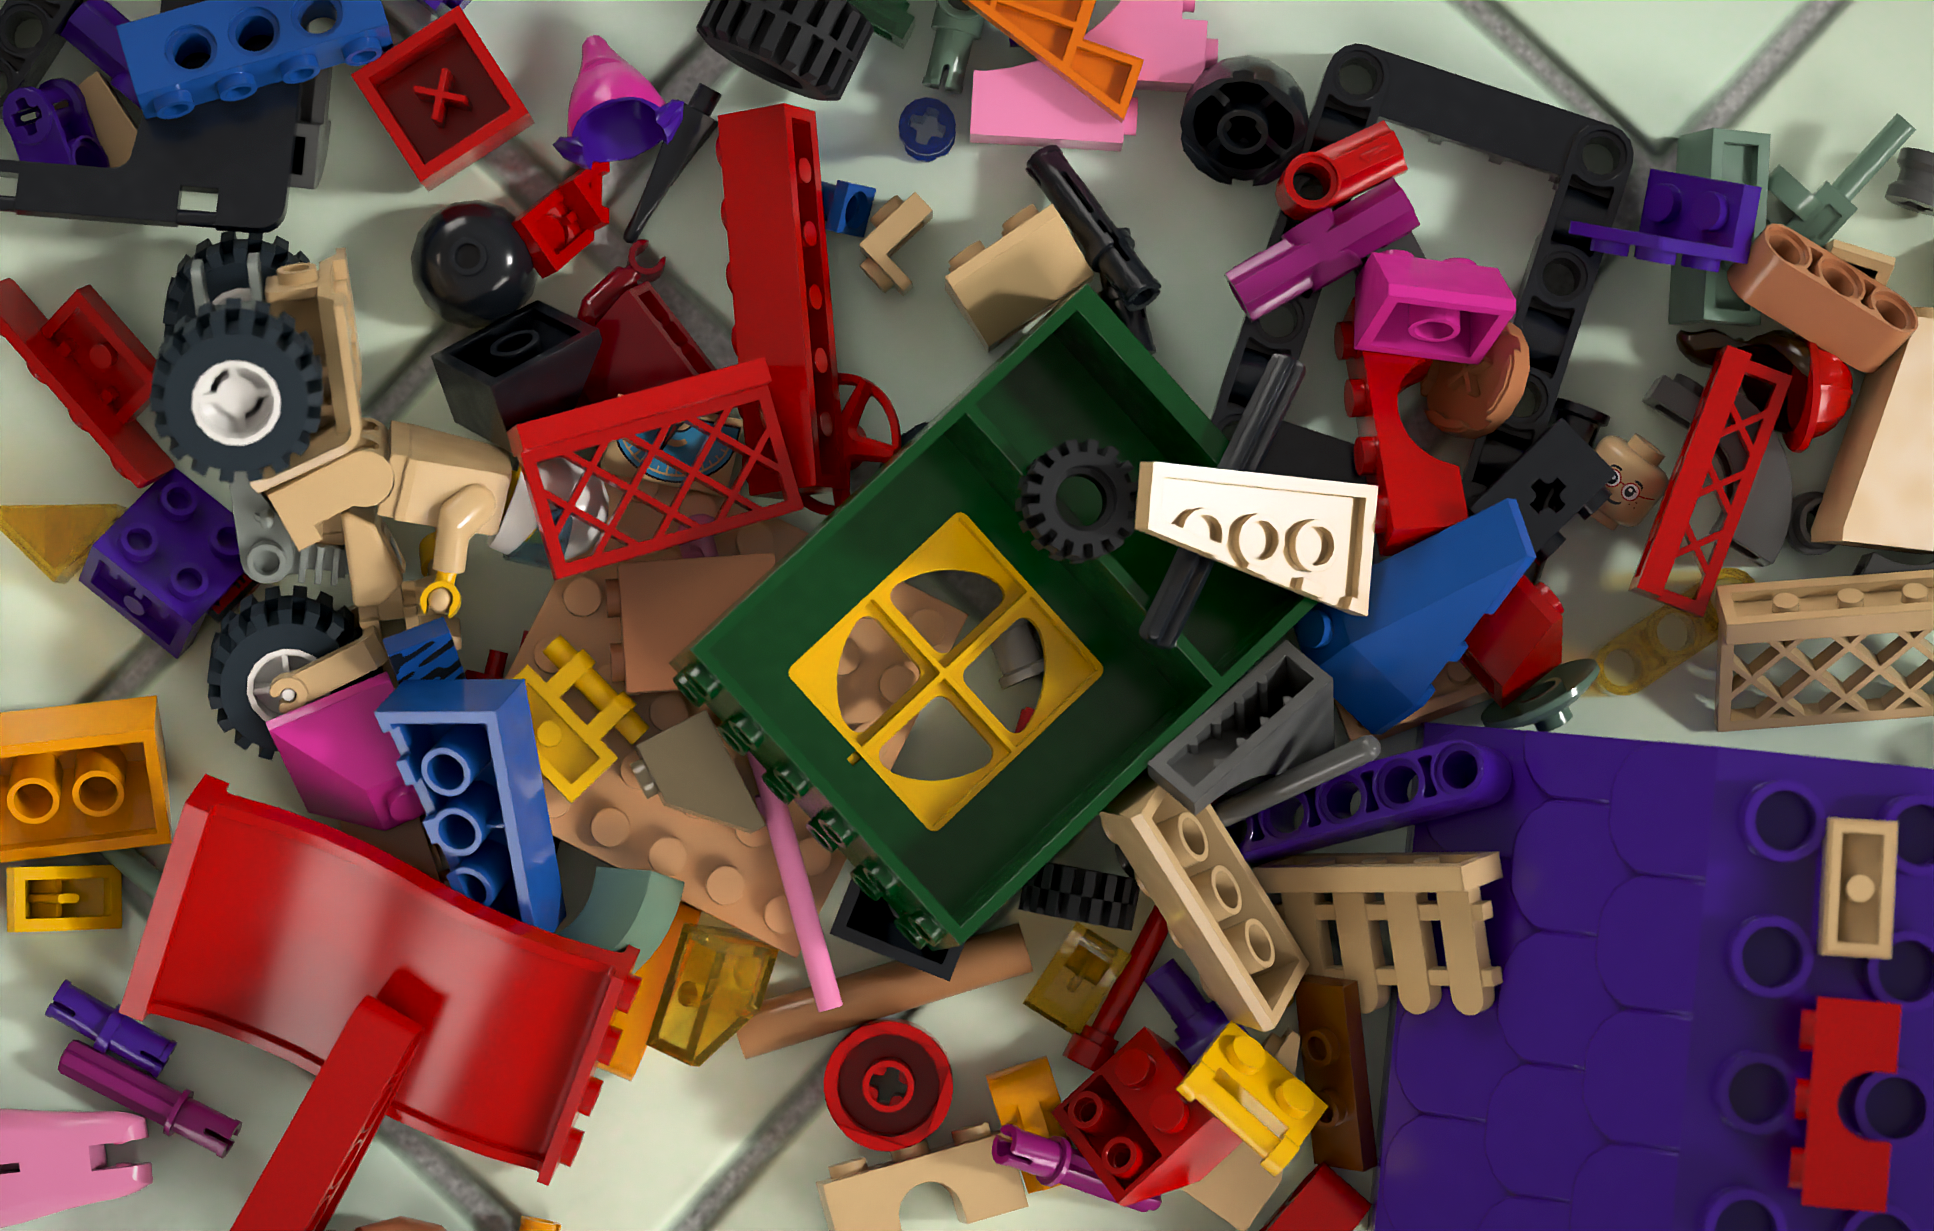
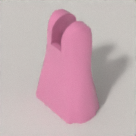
(61, 1161)

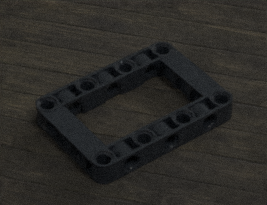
(1507, 130)

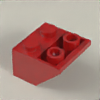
(1516, 642)
(1139, 1127)

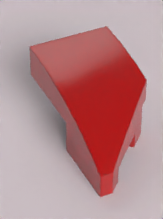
(564, 219)

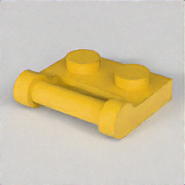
(1253, 1096)

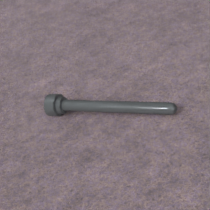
(1288, 784)

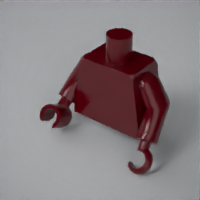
(639, 334)

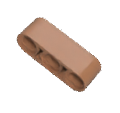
(1823, 298)

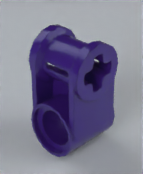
(54, 135)

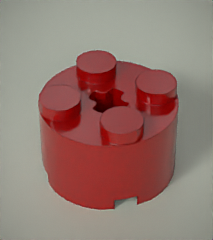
(908, 1115)

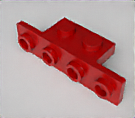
(93, 370)

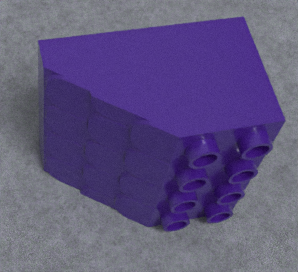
(1655, 996)

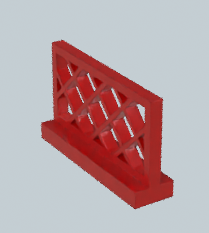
(644, 412)

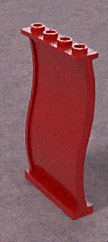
(289, 924)

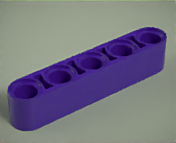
(1383, 800)

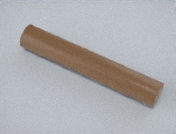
(884, 992)

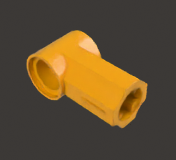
(1026, 1098)

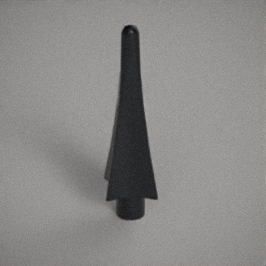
(675, 156)

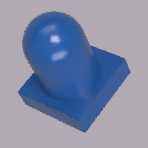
(847, 207)

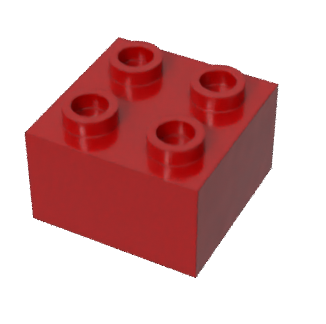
(443, 98)

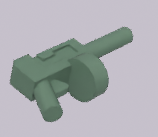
(1828, 209)

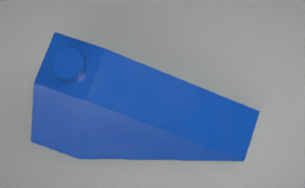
(1417, 615)

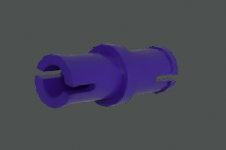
(110, 1028)

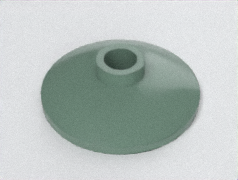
(1547, 700)

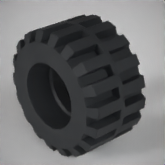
(790, 43)

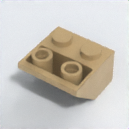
(1017, 276)

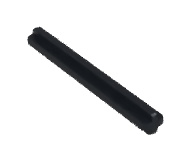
(1244, 454)

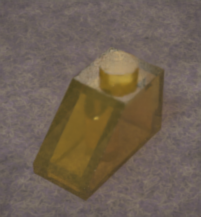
(710, 991)

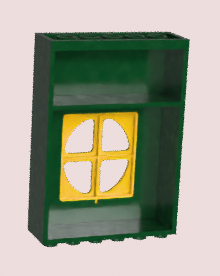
(947, 502)

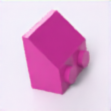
(1430, 307)

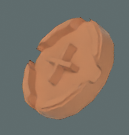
(1478, 398)

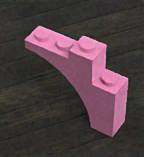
(1042, 109)

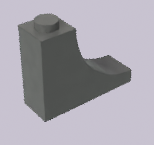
(1257, 728)

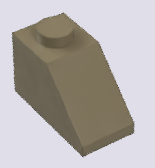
(696, 774)

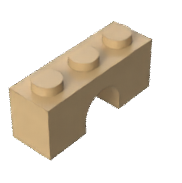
(871, 1196)

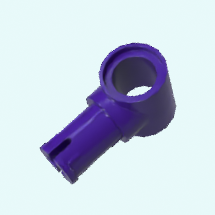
(1195, 1017)

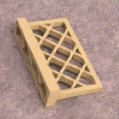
(1824, 608)

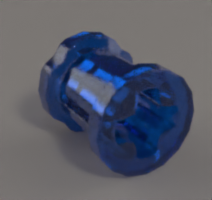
(917, 113)

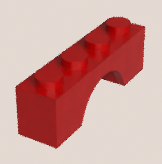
(1414, 489)

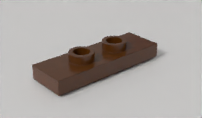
(1336, 1071)

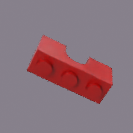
(1836, 1164)

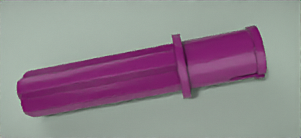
(149, 1097)
(1054, 1163)

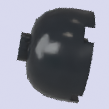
(1244, 121)
(472, 264)

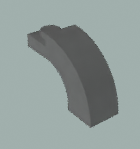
(1769, 503)

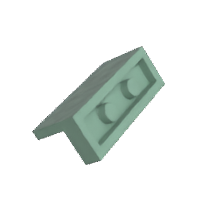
(1729, 157)

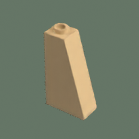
(1885, 465)

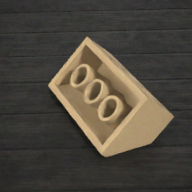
(1208, 902)

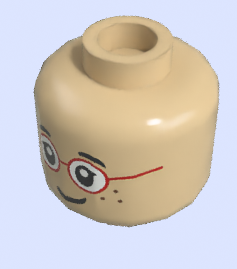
(1637, 482)

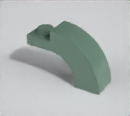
(627, 910)

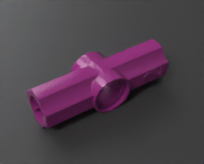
(1322, 249)

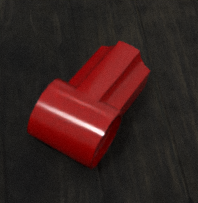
(1343, 169)

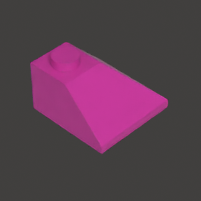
(345, 760)

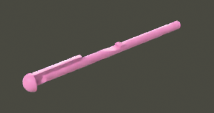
(786, 850)

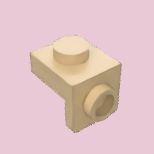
(895, 226)

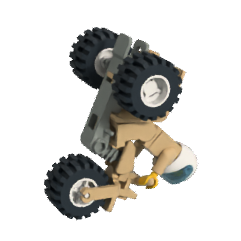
(267, 389)

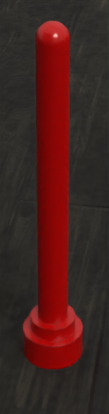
(1097, 1041)

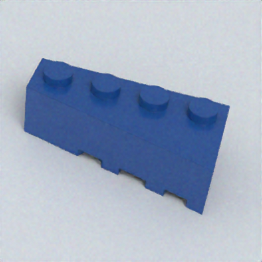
(482, 790)

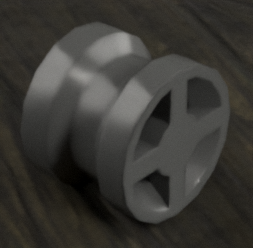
(1915, 181)

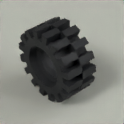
(1040, 507)
(1081, 896)

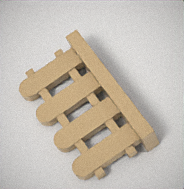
(1405, 884)

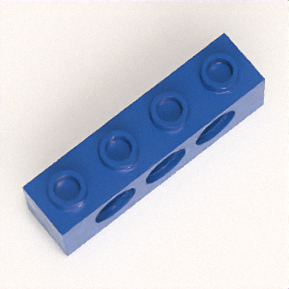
(222, 27)

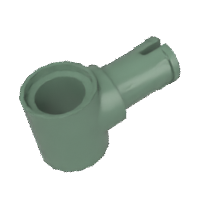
(951, 45)

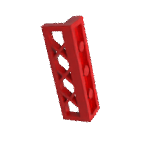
(1690, 473)

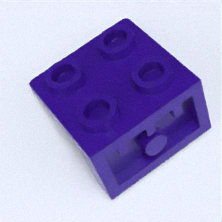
(1687, 216)
(167, 561)

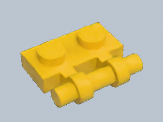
(567, 748)

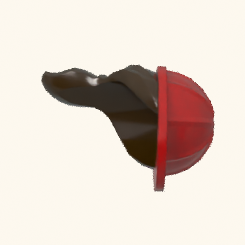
(1819, 385)

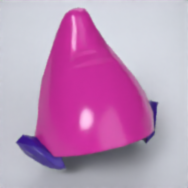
(614, 110)

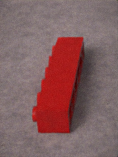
(783, 289)

